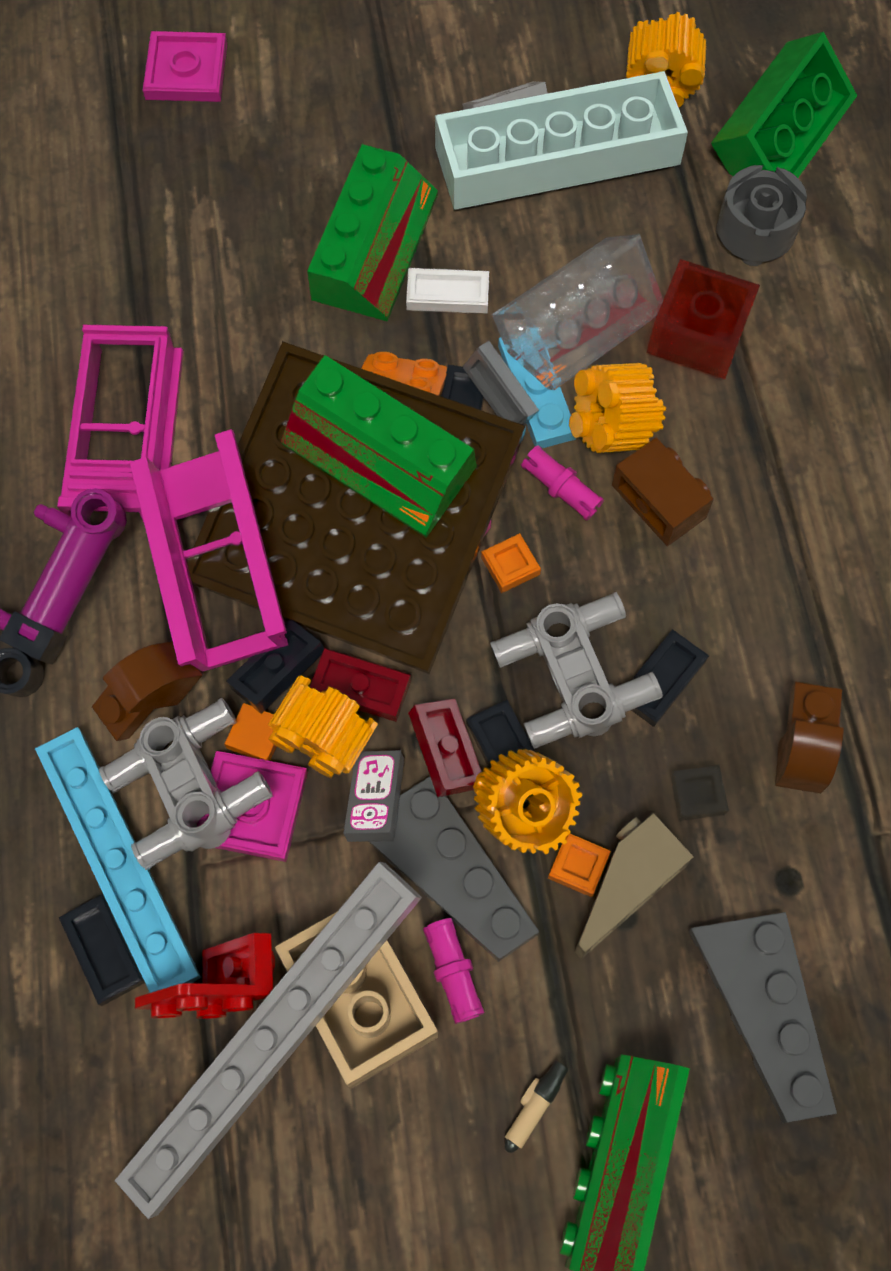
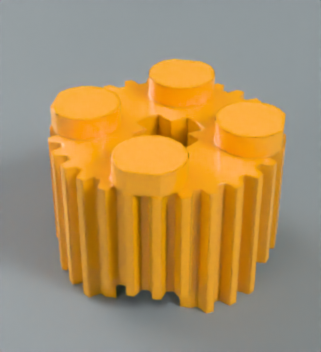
(669, 47)
(616, 407)
(321, 727)
(506, 787)

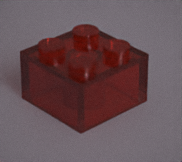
(702, 318)

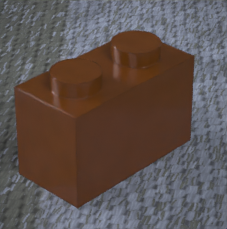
(662, 491)

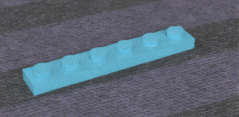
(107, 846)

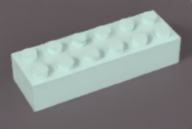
(559, 140)

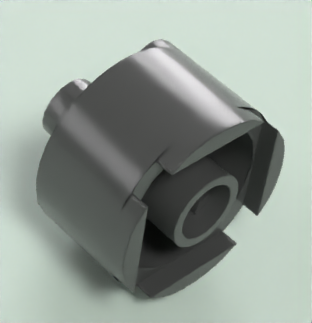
(761, 214)

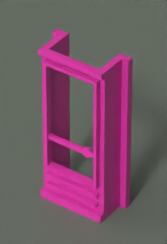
(159, 427)
(186, 491)

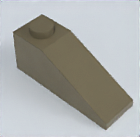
(638, 869)

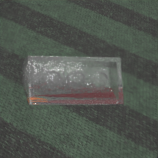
(581, 310)

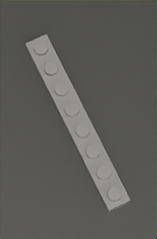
(267, 1039)

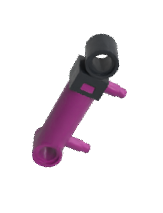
(40, 624)

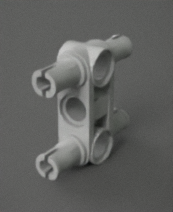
(575, 670)
(185, 784)

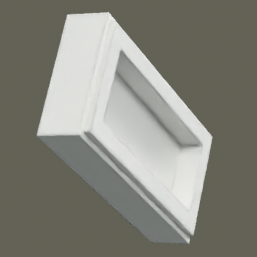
(447, 290)

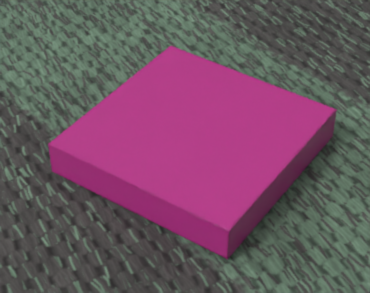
(185, 66)
(269, 826)

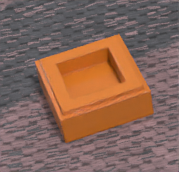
(510, 563)
(251, 734)
(579, 865)

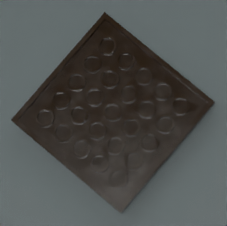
(337, 555)

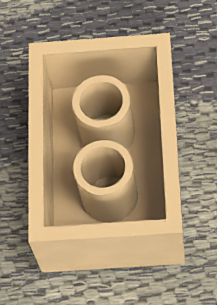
(374, 1018)

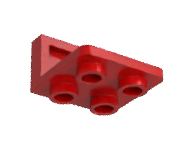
(232, 979)

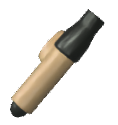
(535, 1102)

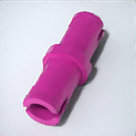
(562, 482)
(453, 970)

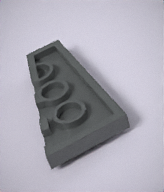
(453, 871)
(765, 992)

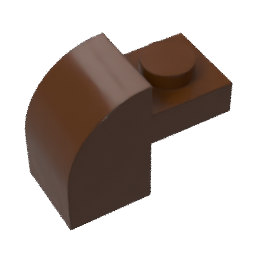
(140, 684)
(813, 739)

